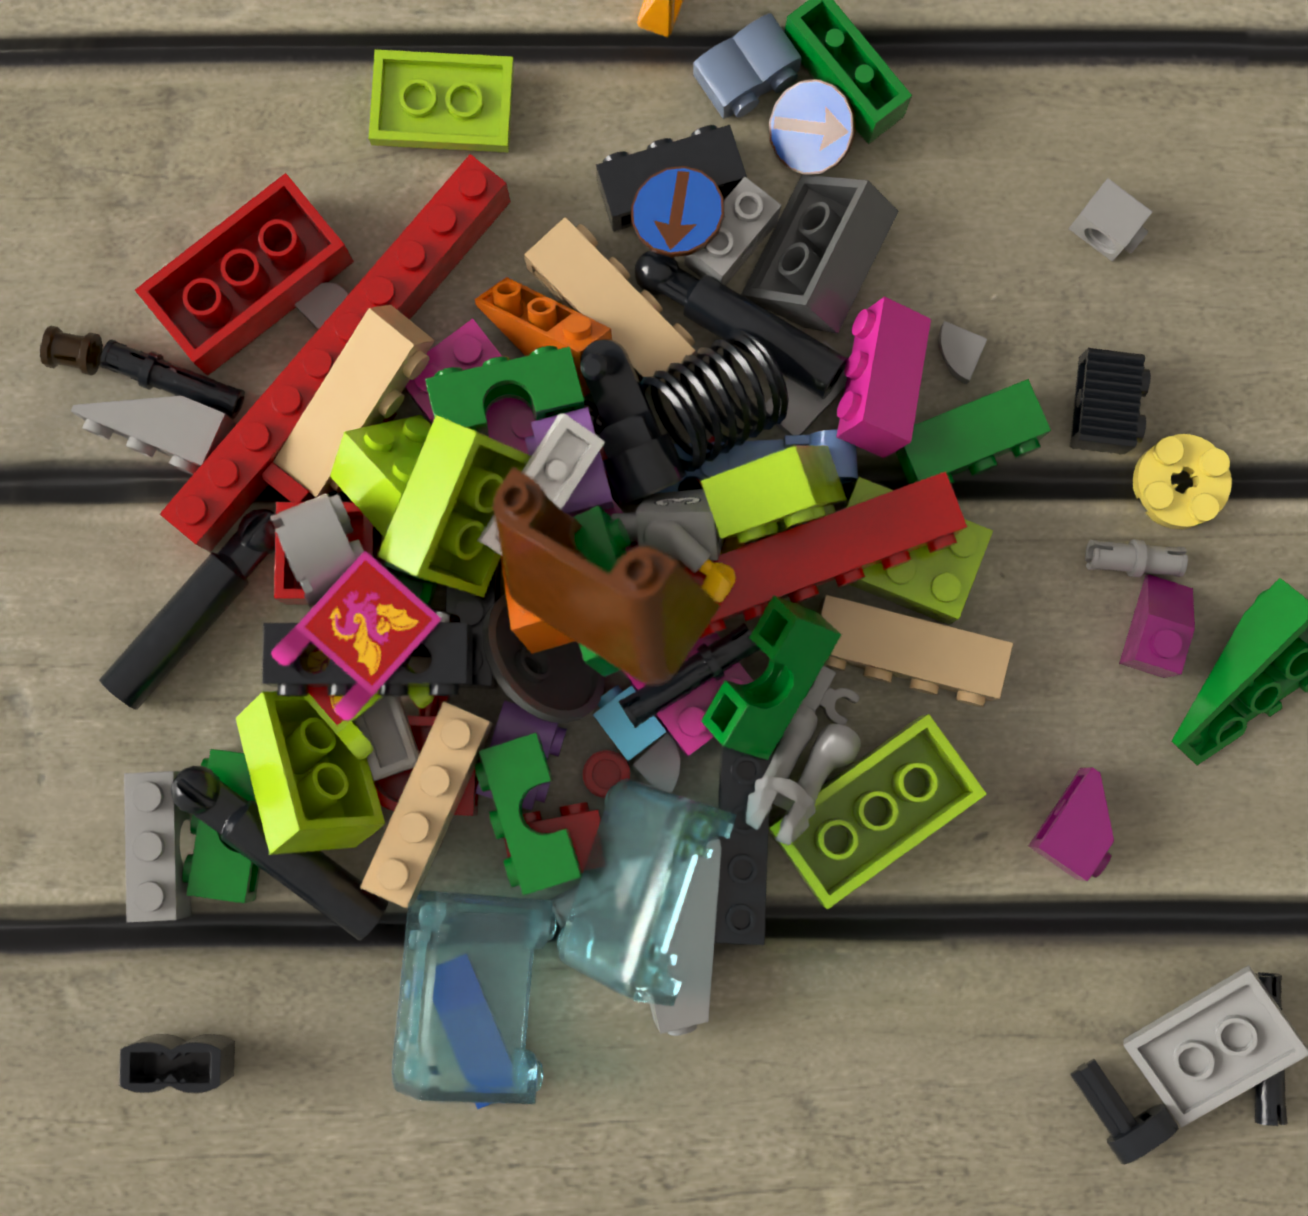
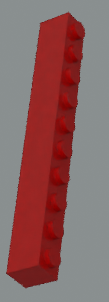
(400, 278)

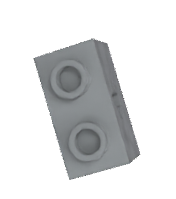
(747, 222)

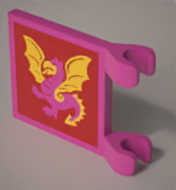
(365, 627)

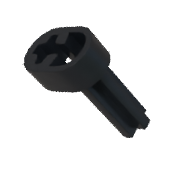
(1129, 1136)

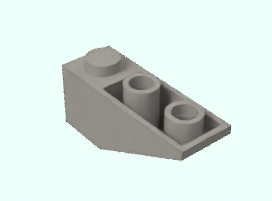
(161, 424)

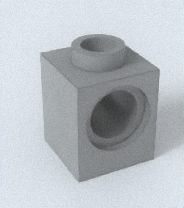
(1112, 221)

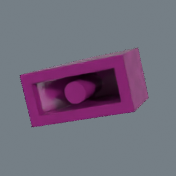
(1160, 628)
(1078, 828)

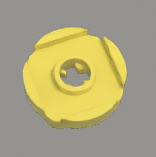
(1206, 467)

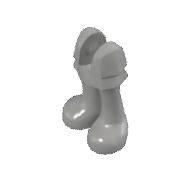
(833, 749)

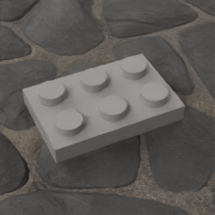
(1215, 1046)

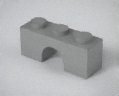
(153, 849)

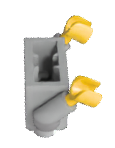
(684, 530)

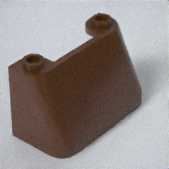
(635, 617)

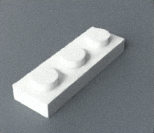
(555, 466)

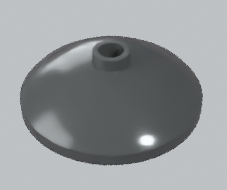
(546, 684)

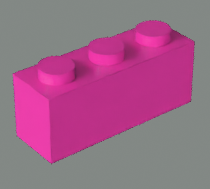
(883, 377)

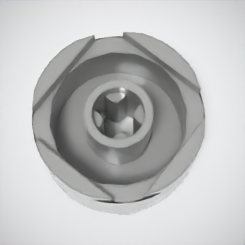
(317, 543)

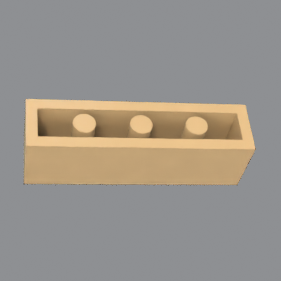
(598, 288)
(355, 394)
(916, 651)
(427, 805)

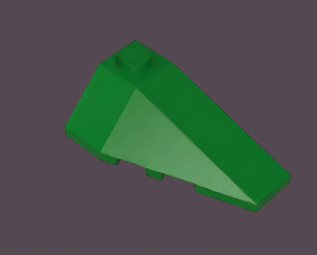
(1254, 672)

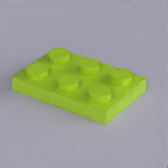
(441, 101)

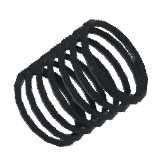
(697, 426)

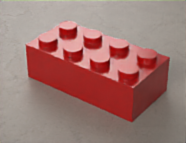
(245, 274)

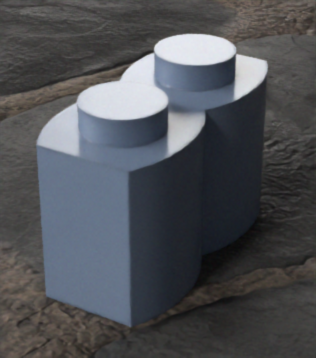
(747, 67)

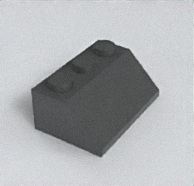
(821, 251)

